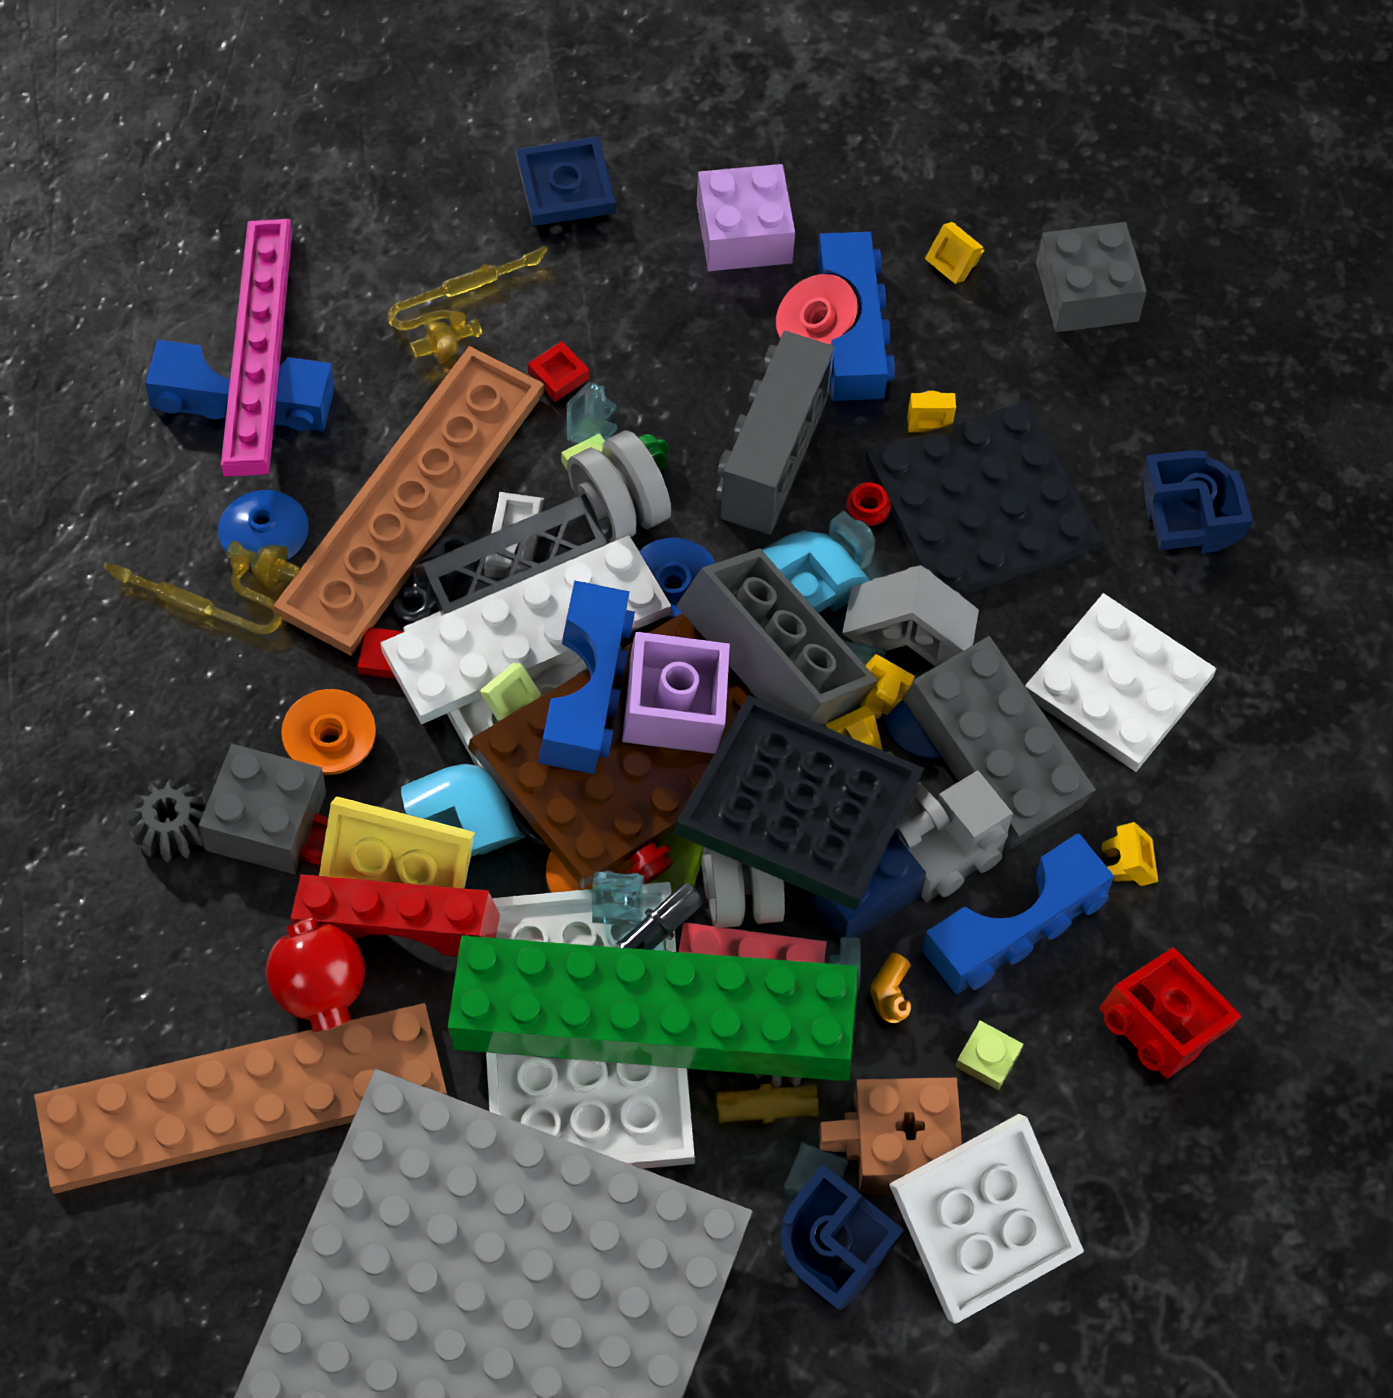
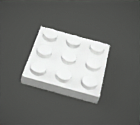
(1119, 682)
(986, 1218)

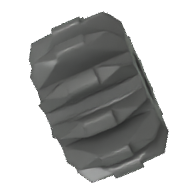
(163, 805)

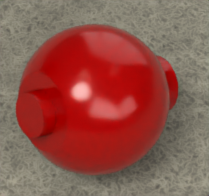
(316, 973)

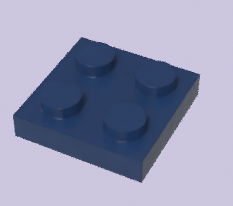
(565, 181)

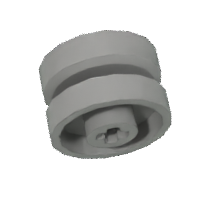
(621, 485)
(728, 883)

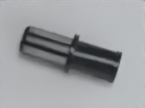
(663, 919)

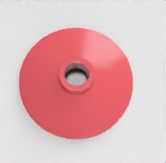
(816, 299)

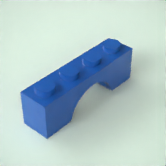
(859, 356)
(185, 383)
(576, 722)
(972, 946)

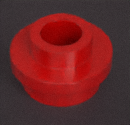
(870, 494)
(651, 862)

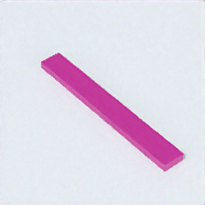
(257, 349)

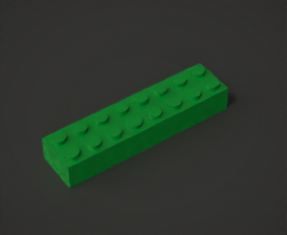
(654, 1008)

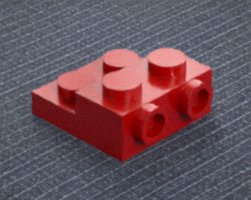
(1168, 1012)

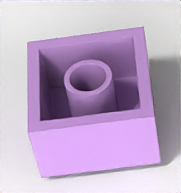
(745, 217)
(676, 692)

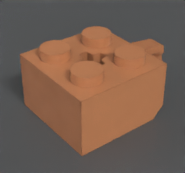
(879, 1123)

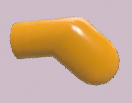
(886, 991)

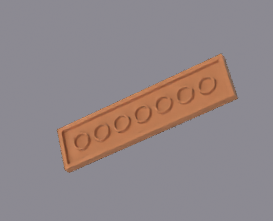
(409, 500)
(228, 1098)

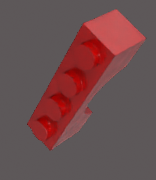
(397, 909)

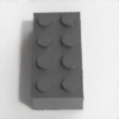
(774, 432)
(776, 638)
(991, 724)

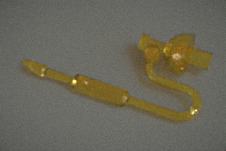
(440, 337)
(267, 567)

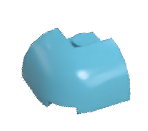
(817, 568)
(467, 800)

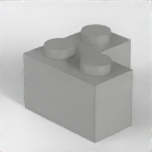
(911, 611)
(969, 842)

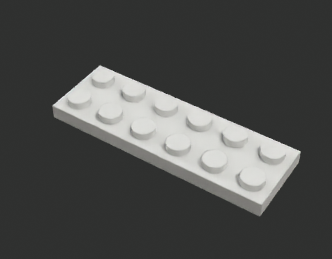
(464, 650)

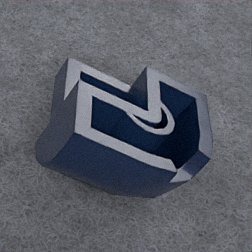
(1195, 501)
(836, 1237)

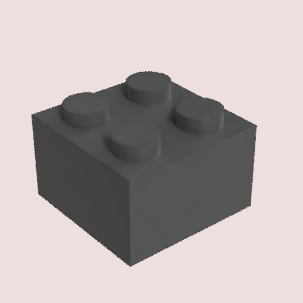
(1091, 277)
(262, 808)

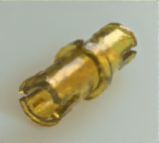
(767, 1103)

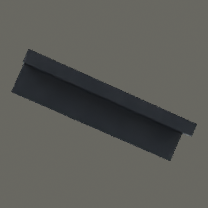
(506, 537)

